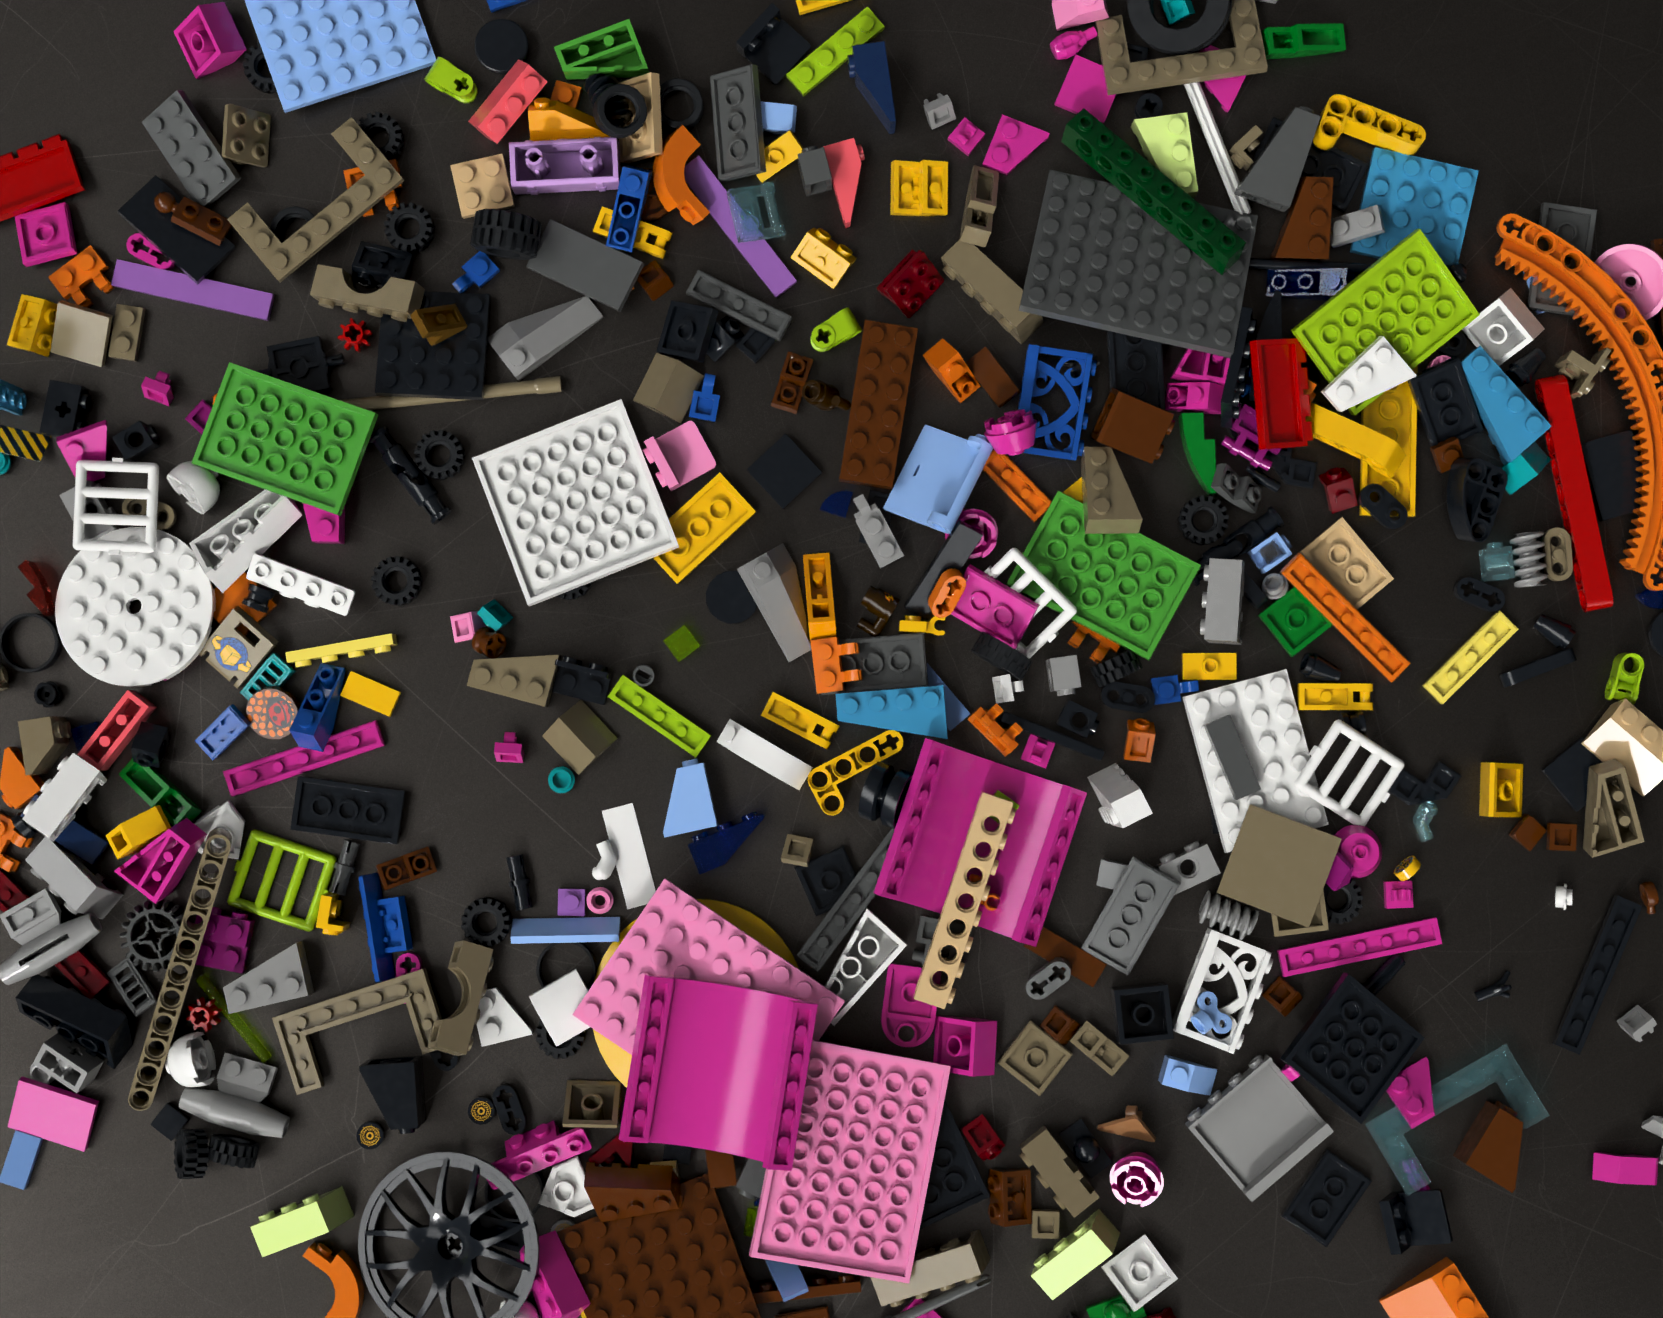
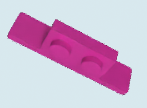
(540, 1149)

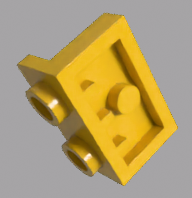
(823, 256)
(33, 325)
(329, 909)

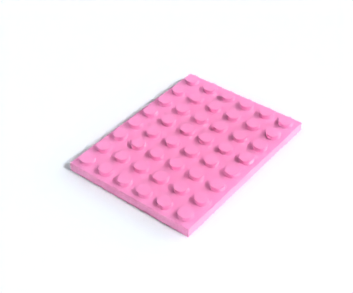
(690, 941)
(856, 1165)

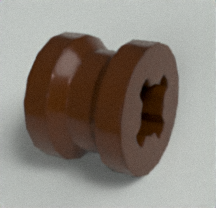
(488, 642)

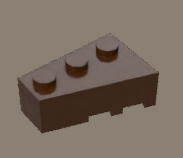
(1308, 221)
(631, 1191)

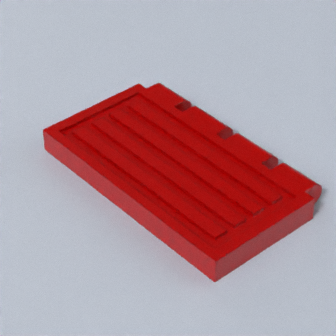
(37, 176)
(1279, 393)

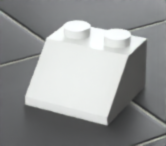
(1504, 327)

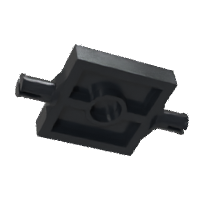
(302, 363)

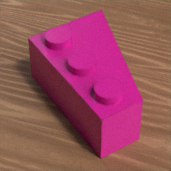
(556, 1283)

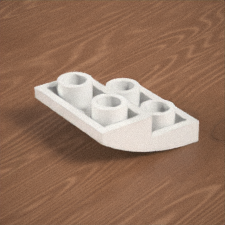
(556, 1005)

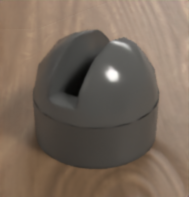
(640, 679)

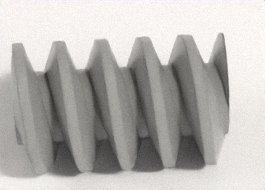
(1528, 559)
(1227, 915)

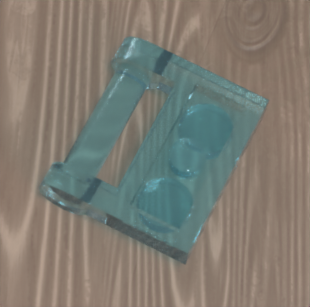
(747, 214)

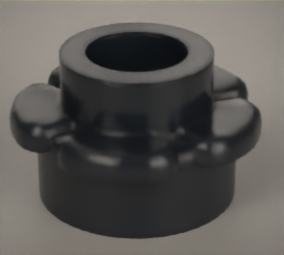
(41, 690)

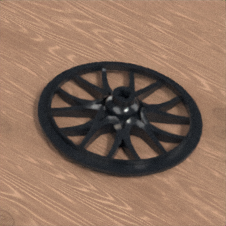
(436, 1239)

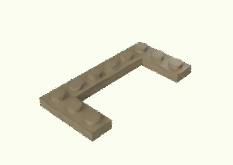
(1244, 59)
(377, 182)
(295, 1026)

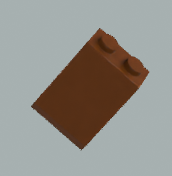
(1133, 426)
(1493, 1144)

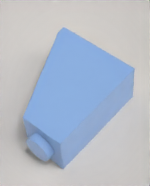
(690, 801)

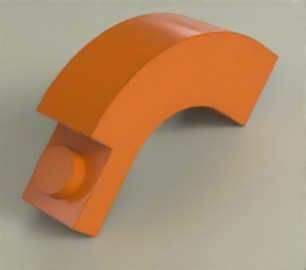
(670, 178)
(345, 1278)

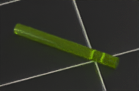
(234, 1019)

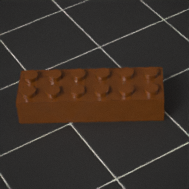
(878, 405)

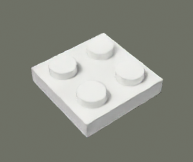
(1139, 1272)

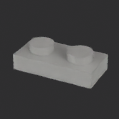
(1356, 226)

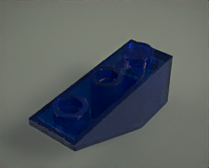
(1308, 283)
(719, 847)

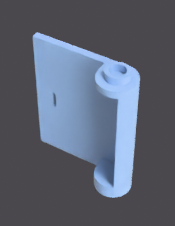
(938, 478)

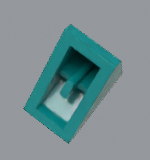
(1525, 467)

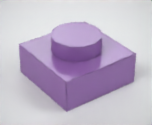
(571, 902)

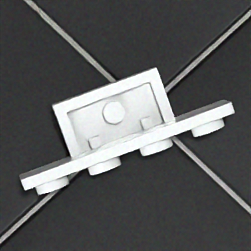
(300, 584)

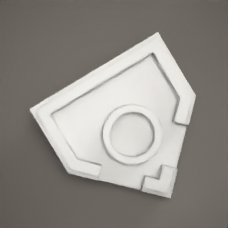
(224, 817)
(566, 1189)

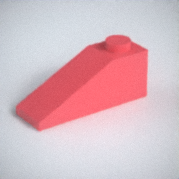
(845, 168)

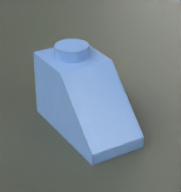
(1187, 1075)

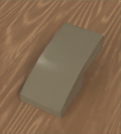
(1099, 1048)

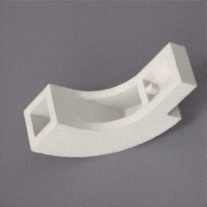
(764, 754)

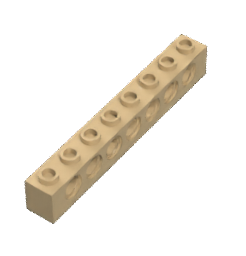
(926, 989)

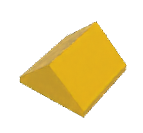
(1501, 789)

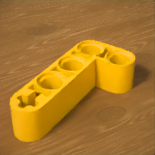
(1346, 121)
(1376, 449)
(857, 766)

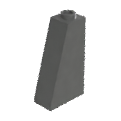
(1280, 165)

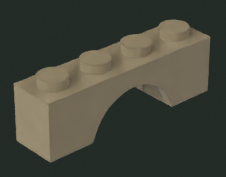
(396, 298)
(470, 965)

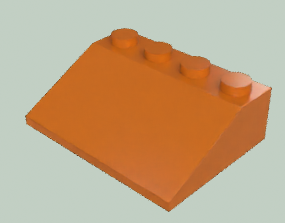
(1434, 1294)

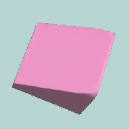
(466, 625)

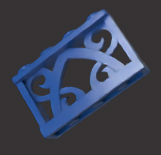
(1037, 369)

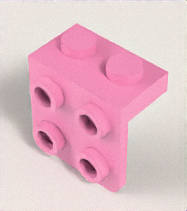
(679, 455)

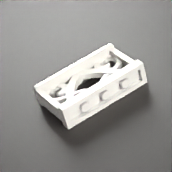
(1211, 954)

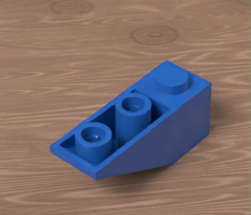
(628, 207)
(319, 708)

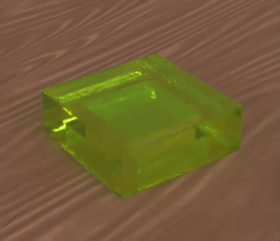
(681, 643)

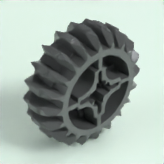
(152, 923)

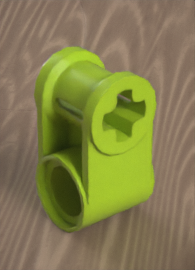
(449, 78)
(838, 327)
(1625, 680)

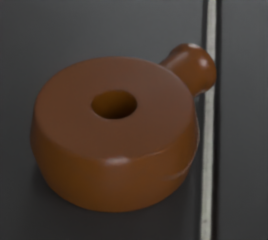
(1649, 896)

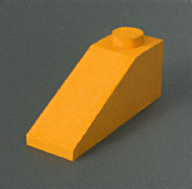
(559, 121)
(819, 596)

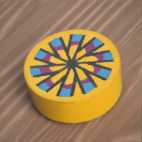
(1407, 868)

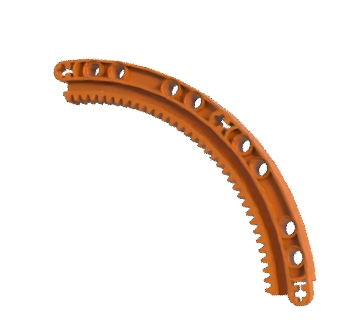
(1594, 299)

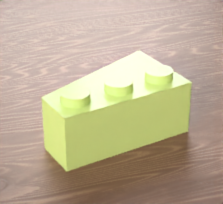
(1169, 148)
(301, 1221)
(1076, 1255)

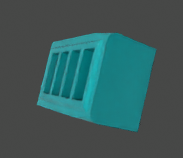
(279, 662)

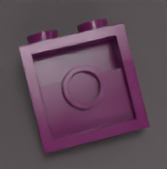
(226, 941)

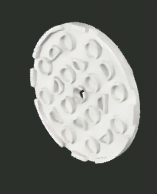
(141, 646)

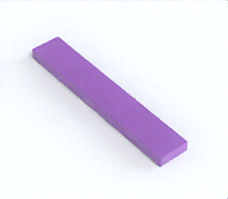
(758, 252)
(183, 289)

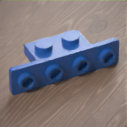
(385, 925)

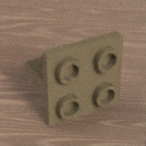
(245, 136)
(1582, 370)

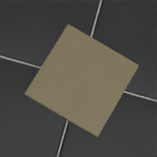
(1279, 865)

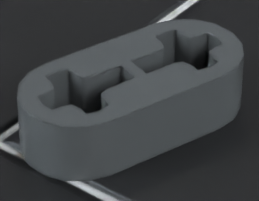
(1052, 982)

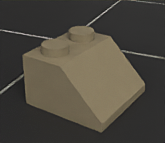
(43, 742)

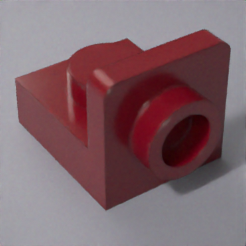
(983, 1138)

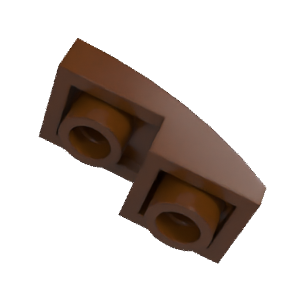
(992, 377)
(791, 382)
(406, 868)
(721, 1169)

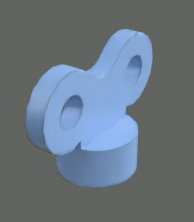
(1210, 1016)

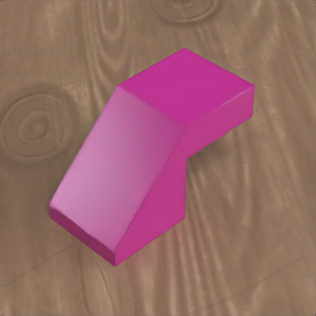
(1625, 1169)

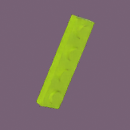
(834, 51)
(659, 716)

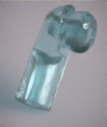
(1422, 819)

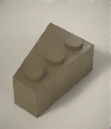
(1106, 495)
(519, 678)
(1610, 810)
(1058, 1172)

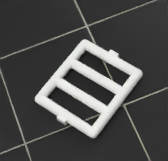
(148, 520)
(1050, 592)
(1357, 740)

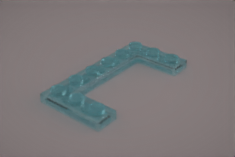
(1496, 1067)

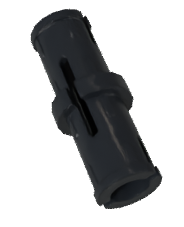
(519, 882)

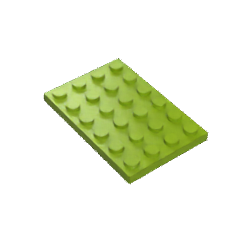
(1400, 296)

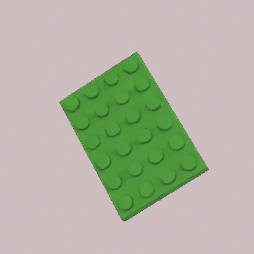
(285, 439)
(1118, 582)

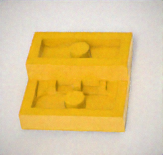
(919, 188)

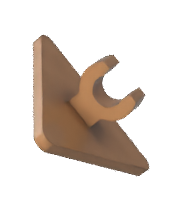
(1130, 1126)

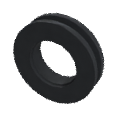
(1184, 40)

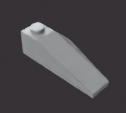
(539, 336)
(777, 592)

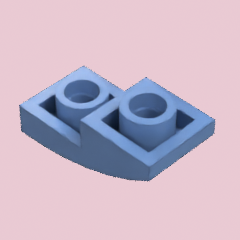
(787, 1279)

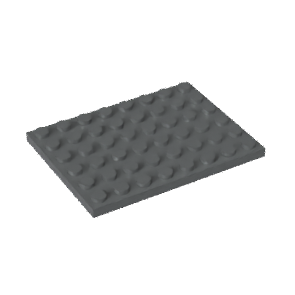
(1123, 272)

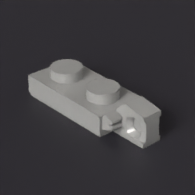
(876, 532)

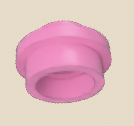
(593, 906)

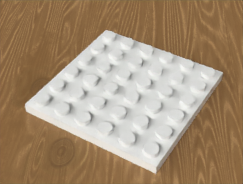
(575, 502)

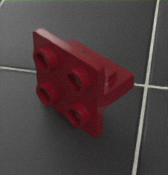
(911, 282)

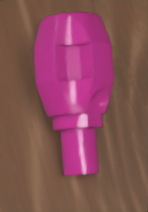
(1071, 42)

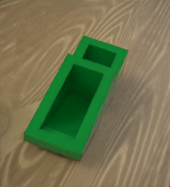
(1303, 40)
(1199, 451)
(158, 790)

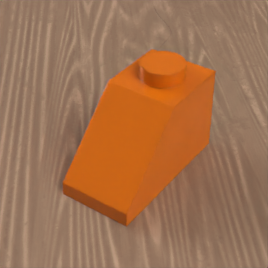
(15, 785)

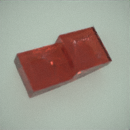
(41, 593)

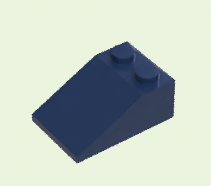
(872, 78)

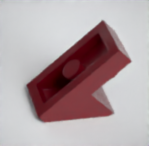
(606, 1153)

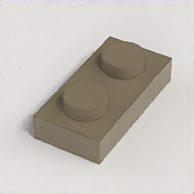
(126, 332)

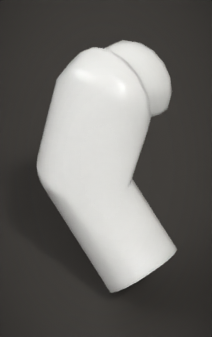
(607, 862)

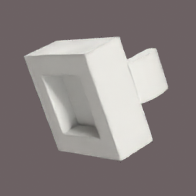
(1005, 688)

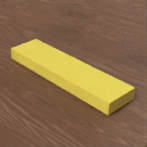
(1470, 657)

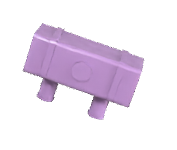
(565, 165)

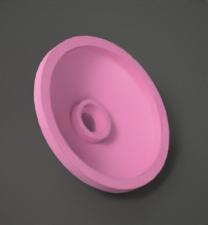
(1645, 267)

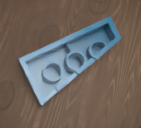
(1501, 406)
(904, 710)

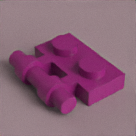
(1247, 429)

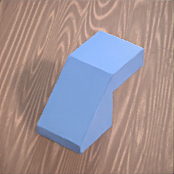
(778, 117)

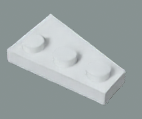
(1368, 375)

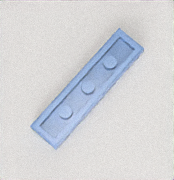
(565, 930)

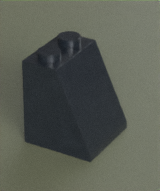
(398, 1090)

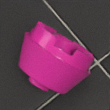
(1011, 432)
(985, 523)
(1360, 848)
(1136, 1179)

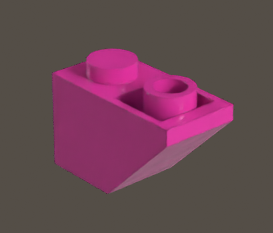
(1194, 397)

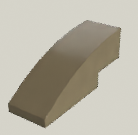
(979, 206)

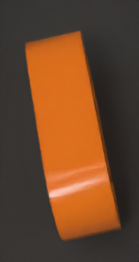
(950, 594)

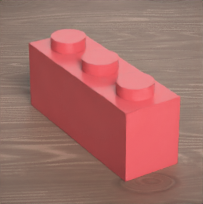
(507, 101)
(116, 730)

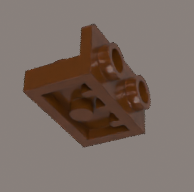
(1010, 1197)

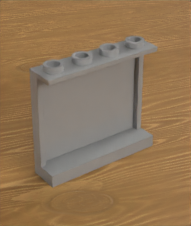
(1258, 1126)

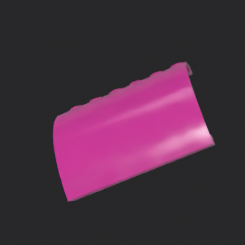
(936, 825)
(718, 1069)

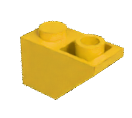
(138, 832)

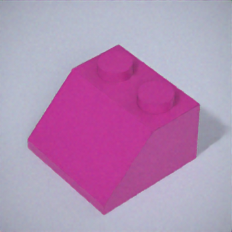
(209, 39)
(966, 1045)

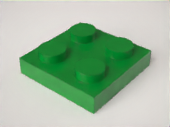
(1294, 621)

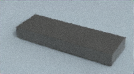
(1232, 757)

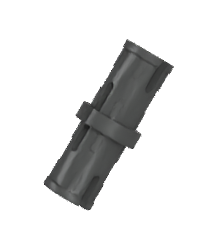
(344, 867)

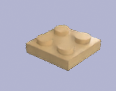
(482, 185)

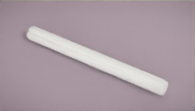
(1216, 145)

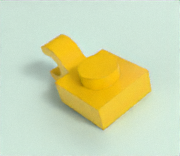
(913, 624)

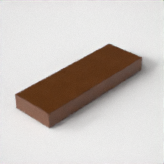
(1083, 965)

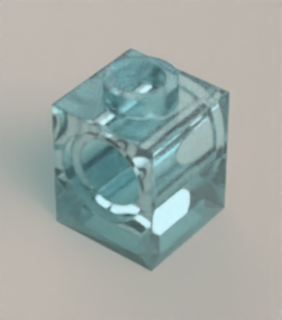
(1496, 562)

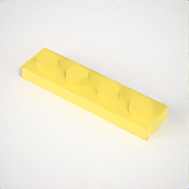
(330, 652)

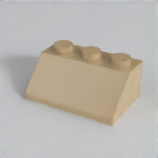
(1633, 741)

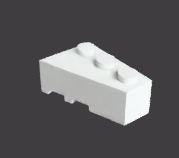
(63, 796)

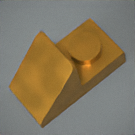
(438, 322)

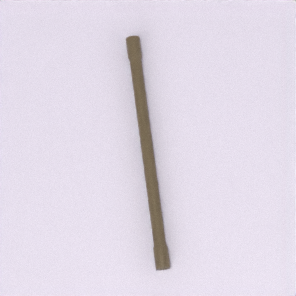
(537, 386)

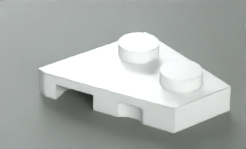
(499, 1019)

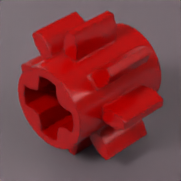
(348, 331)
(197, 1014)

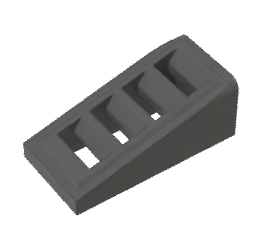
(131, 1000)

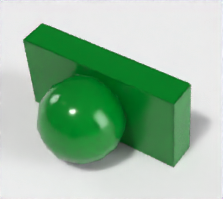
(1114, 1308)

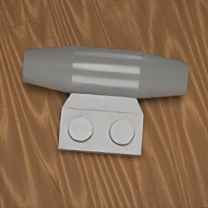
(42, 935)
(238, 1102)

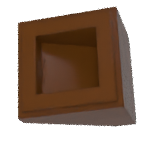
(654, 280)
(1527, 832)
(1282, 996)
(1059, 1025)

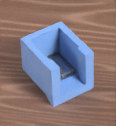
(1270, 552)

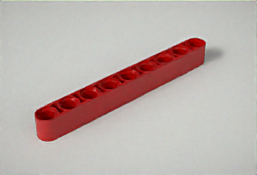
(1574, 493)

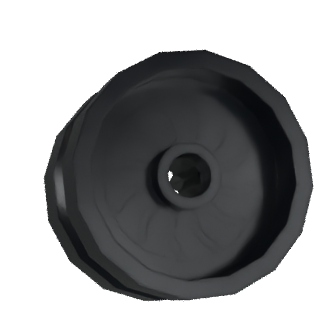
(884, 794)

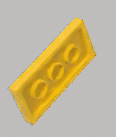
(704, 525)

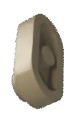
(129, 504)
(1557, 554)

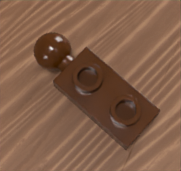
(194, 217)

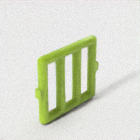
(259, 908)

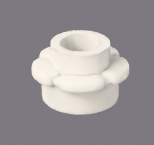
(1563, 896)

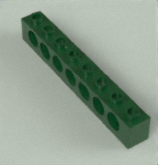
(1153, 191)

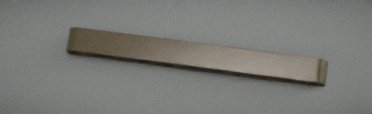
(179, 982)

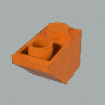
(951, 370)

